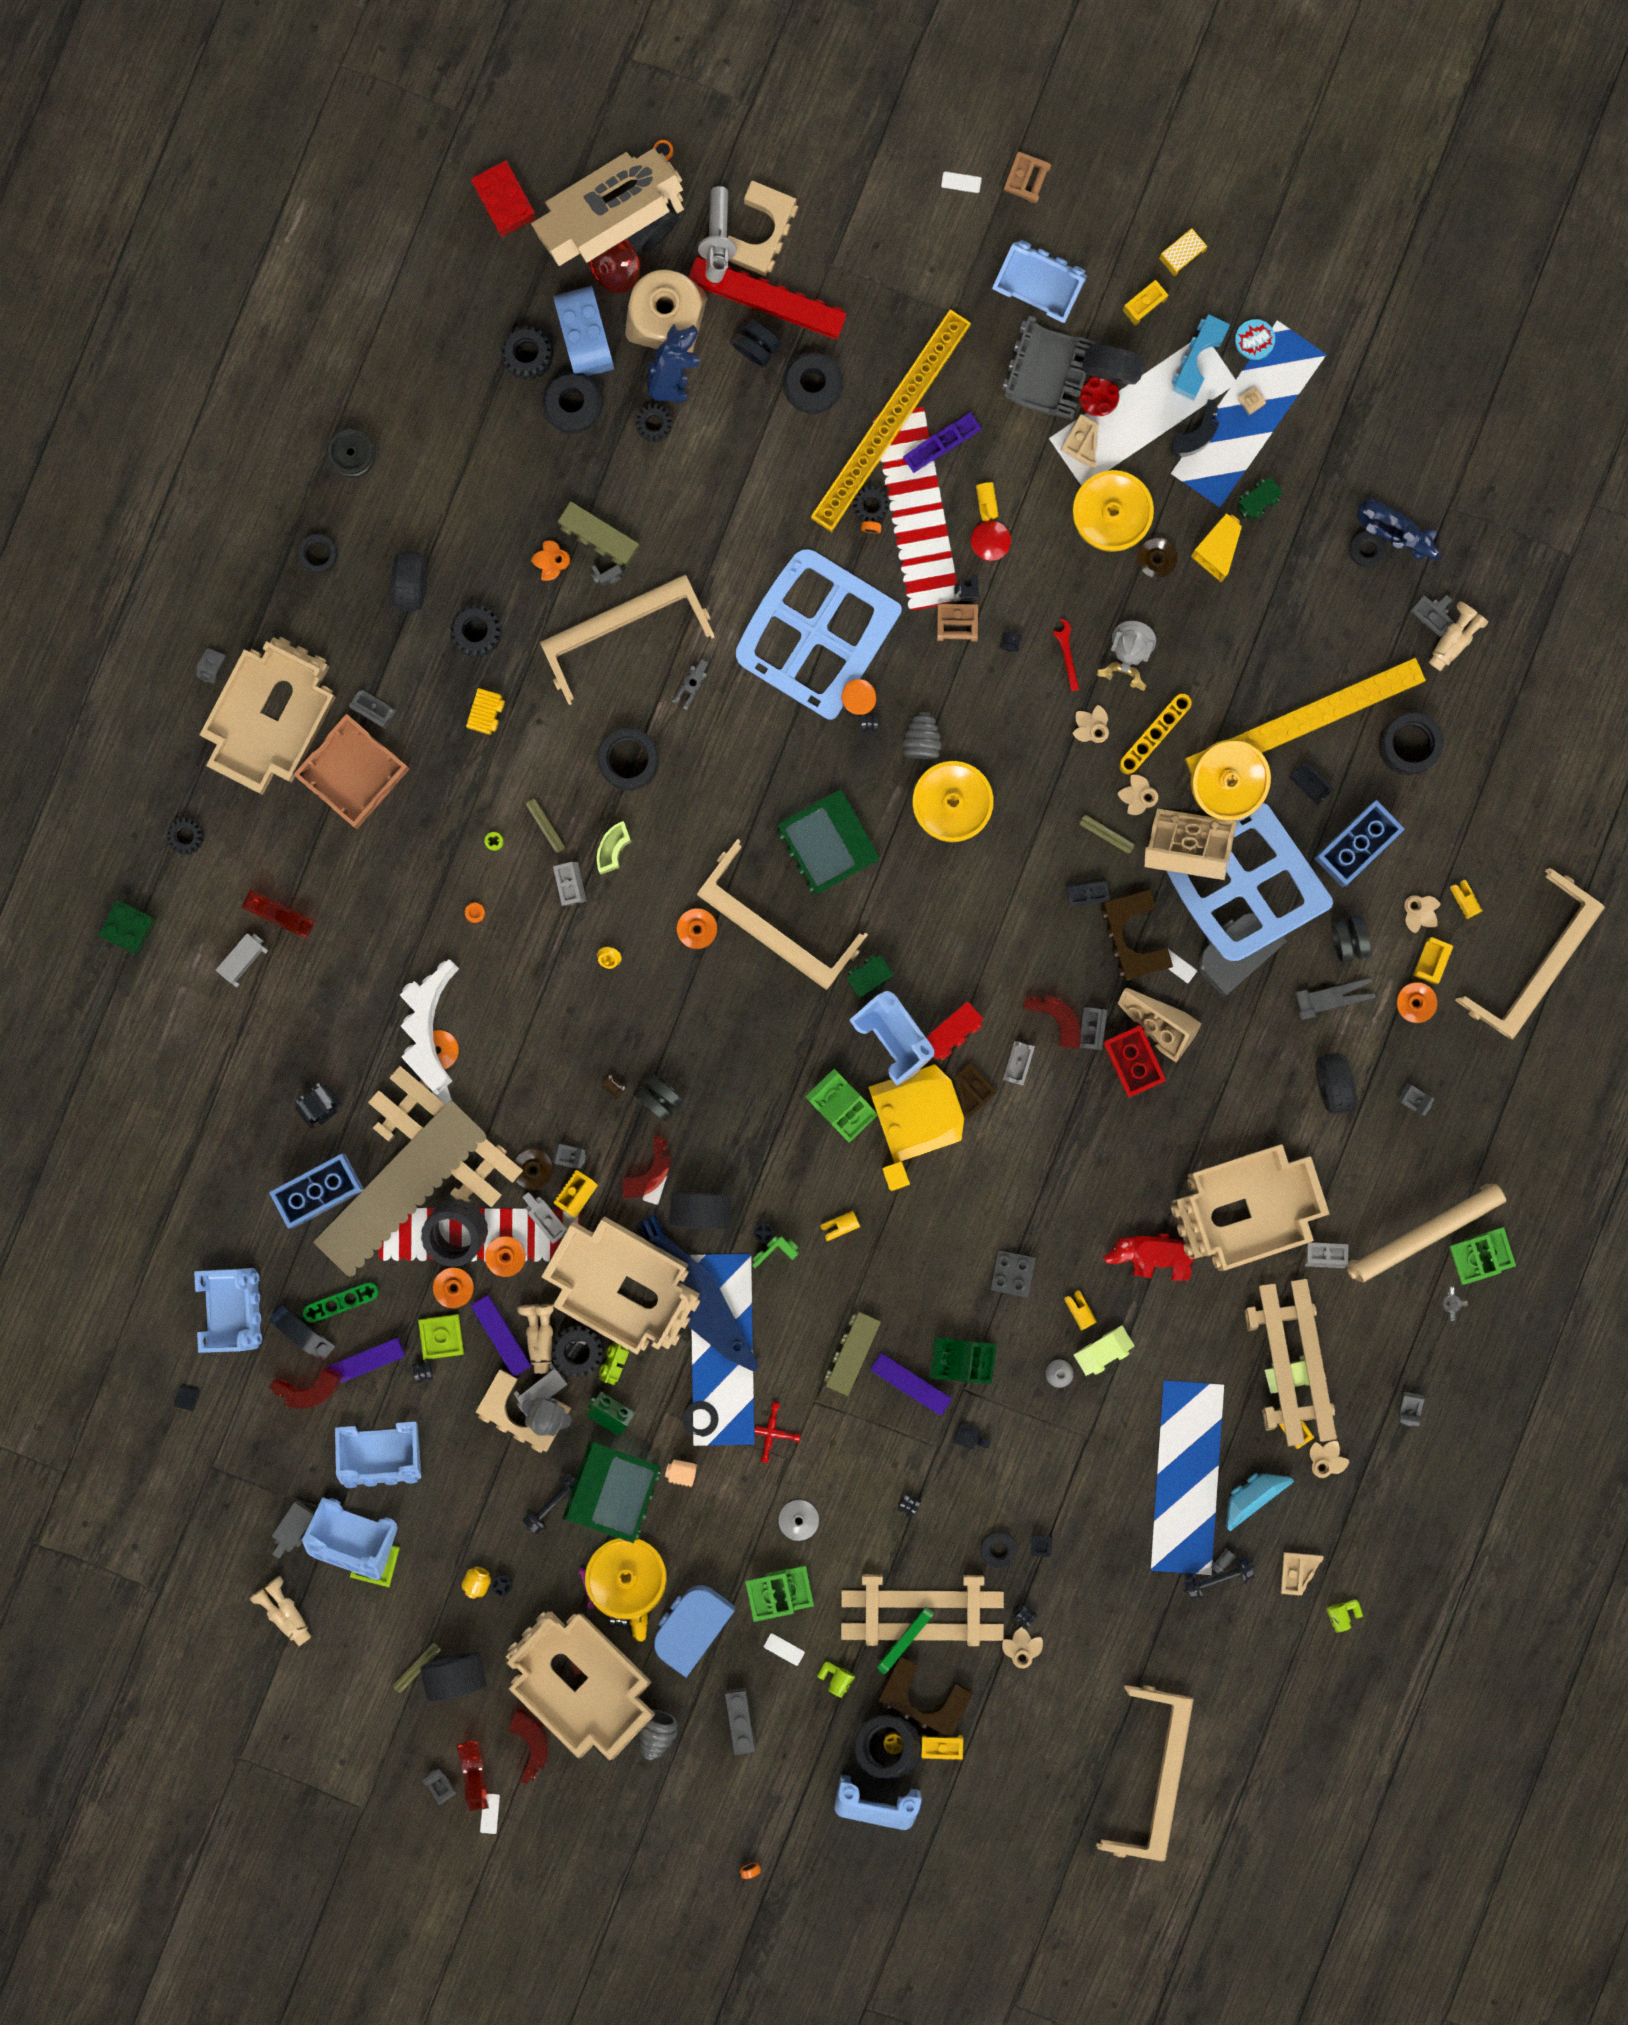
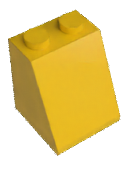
(1218, 547)

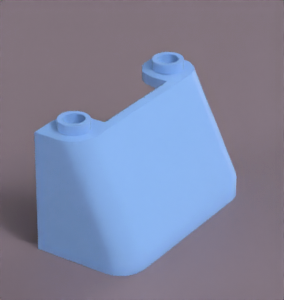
(349, 1539)
(899, 1816)

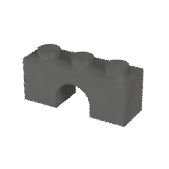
(740, 1721)

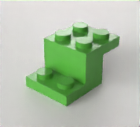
(841, 1105)
(1482, 1256)
(779, 1593)

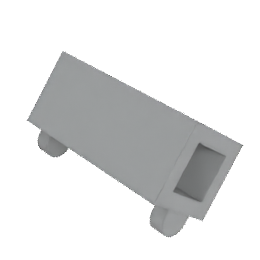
(241, 958)
(544, 1387)

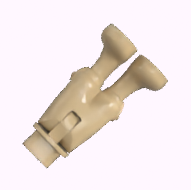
(1454, 639)
(539, 1337)
(286, 1616)

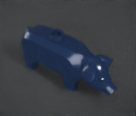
(666, 370)
(1397, 528)

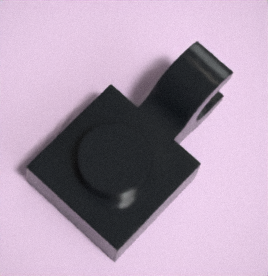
(968, 1437)

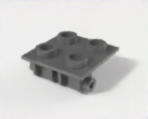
(1013, 1274)

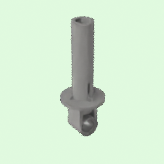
(717, 247)

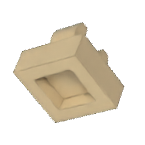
(1252, 400)

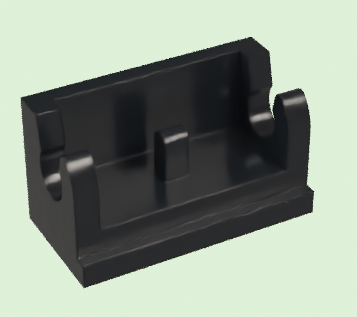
(968, 592)
(1311, 783)
(1087, 892)

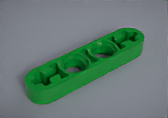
(340, 1301)
(905, 1640)

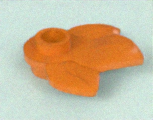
(548, 560)

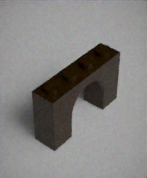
(1131, 963)
(942, 1719)

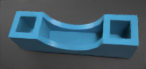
(1211, 335)

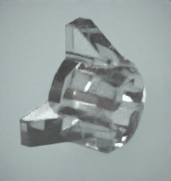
(1455, 1303)

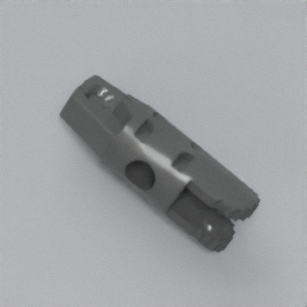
(695, 674)

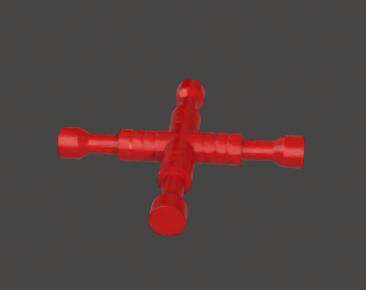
(771, 1432)

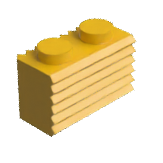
(484, 711)
(575, 1194)

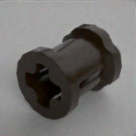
(613, 1086)

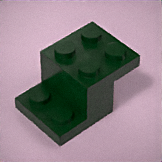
(962, 1360)

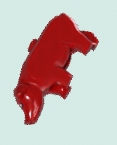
(1150, 1252)

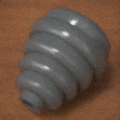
(922, 738)
(657, 1735)

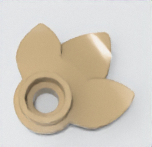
(1089, 723)
(1135, 795)
(1423, 914)
(1329, 1457)
(1022, 1645)

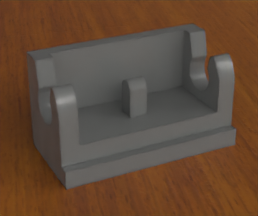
(372, 708)
(1093, 1028)

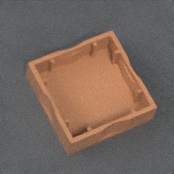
(351, 771)

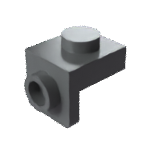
(610, 576)
(210, 665)
(1415, 1099)
(569, 1156)
(1411, 1409)
(439, 1786)

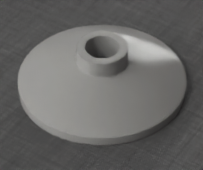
(800, 1509)

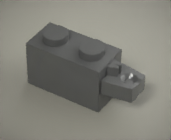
(292, 1528)

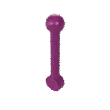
(582, 1571)

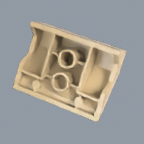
(1190, 844)

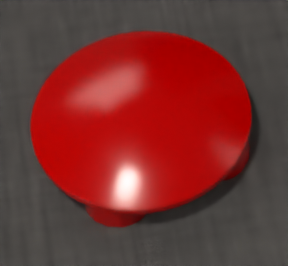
(1099, 397)
(990, 540)

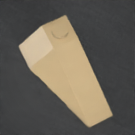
(1166, 1025)

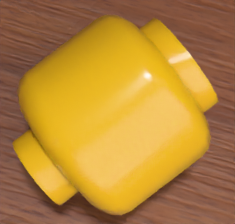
(476, 1582)

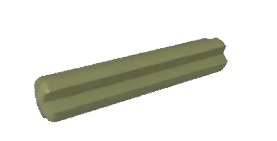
(545, 825)
(1107, 834)
(414, 1670)

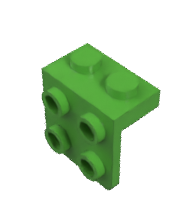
(788, 1247)

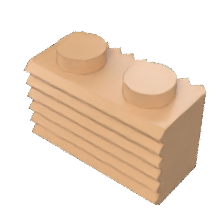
(681, 1472)

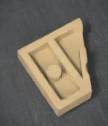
(1297, 1572)

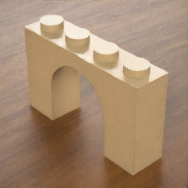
(780, 208)
(494, 1409)

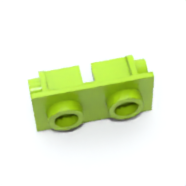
(609, 1371)

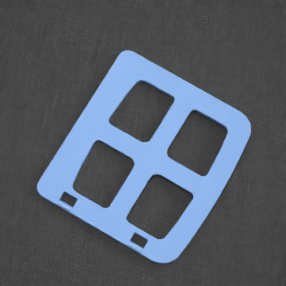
(815, 631)
(1245, 884)

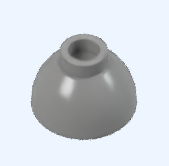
(1059, 1373)

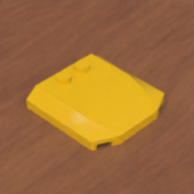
(918, 1113)

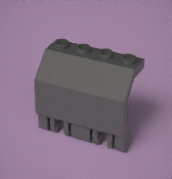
(1046, 370)

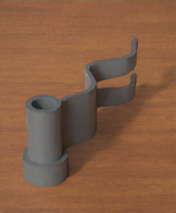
(1329, 998)

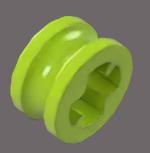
(493, 835)

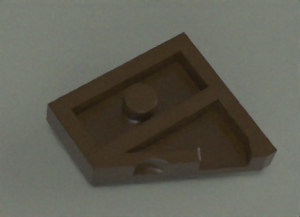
(973, 1089)

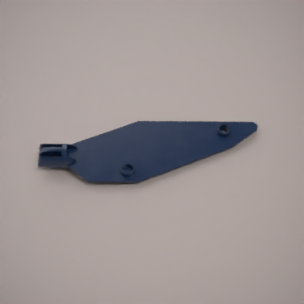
(713, 1316)

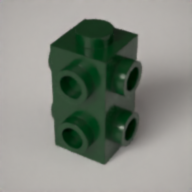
(1254, 503)
(609, 1413)

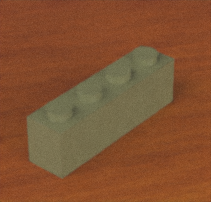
(598, 534)
(852, 1354)

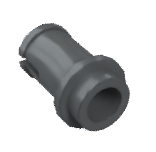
(1223, 1561)

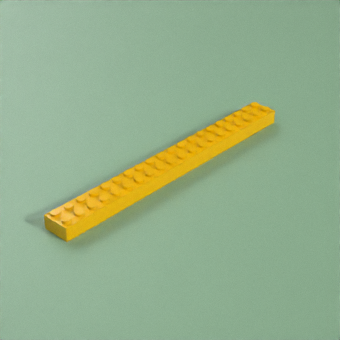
(890, 420)
(1329, 708)

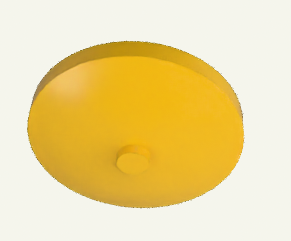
(1113, 511)
(1230, 780)
(952, 801)
(625, 1578)

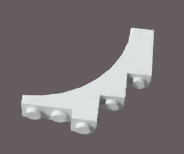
(419, 1026)

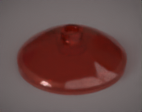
(616, 268)

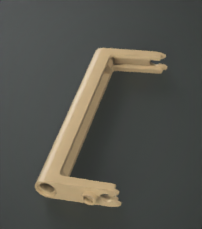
(616, 618)
(767, 933)
(1550, 966)
(1427, 1233)
(1168, 1778)

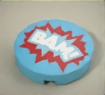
(1255, 339)

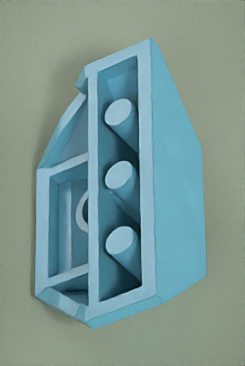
(1253, 1496)

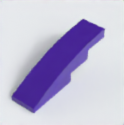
(942, 443)
(911, 1384)

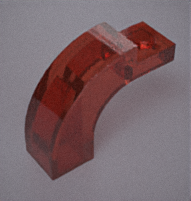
(278, 914)
(1068, 1023)
(654, 1178)
(325, 1387)
(534, 1734)
(474, 1775)

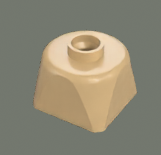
(649, 326)

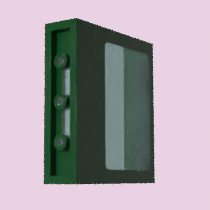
(827, 842)
(611, 1492)

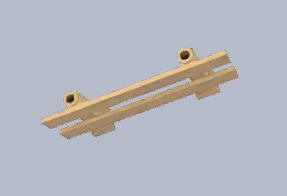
(398, 1118)
(1273, 1317)
(972, 1599)

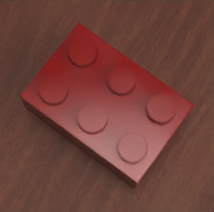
(503, 198)
(954, 1030)
(1134, 1061)

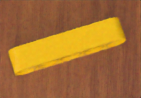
(1159, 725)

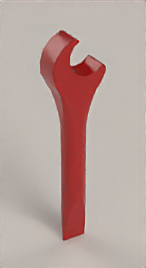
(1063, 639)

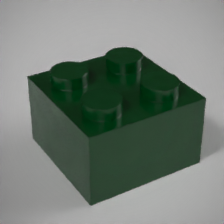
(127, 927)
(870, 976)

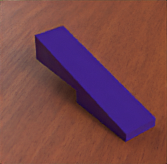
(501, 1335)
(369, 1359)

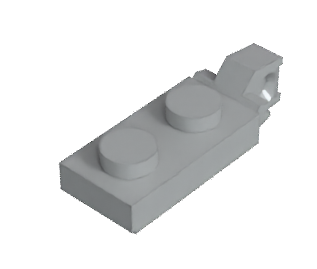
(544, 1218)

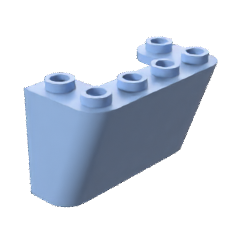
(1040, 280)
(897, 1033)
(231, 1310)
(377, 1455)

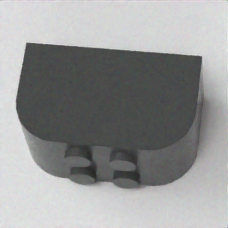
(1227, 974)

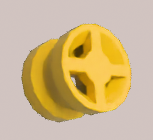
(893, 1746)

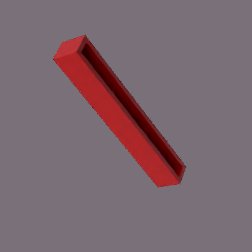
(772, 300)

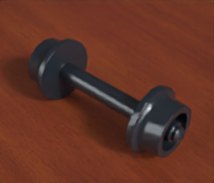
(534, 1521)
(1243, 1569)

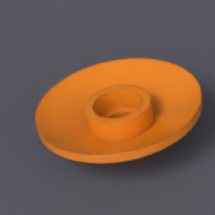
(689, 921)
(1426, 998)
(448, 1046)
(494, 1258)
(445, 1295)

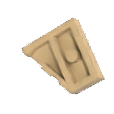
(1082, 441)

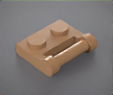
(1020, 176)
(957, 615)

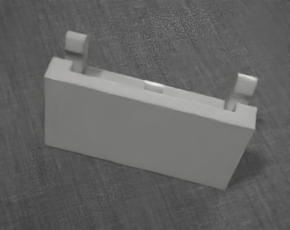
(569, 883)
(1018, 1063)
(1326, 1255)

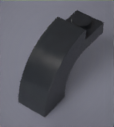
(1191, 443)
(300, 1333)

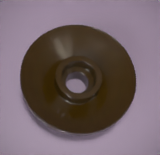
(1162, 549)
(544, 1169)

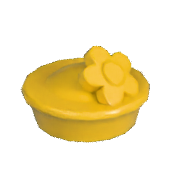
(609, 957)

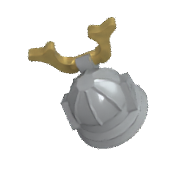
(1132, 645)

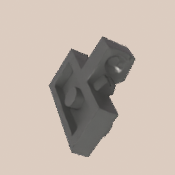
(1433, 614)

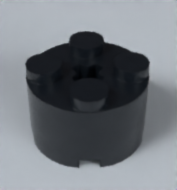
(318, 1105)

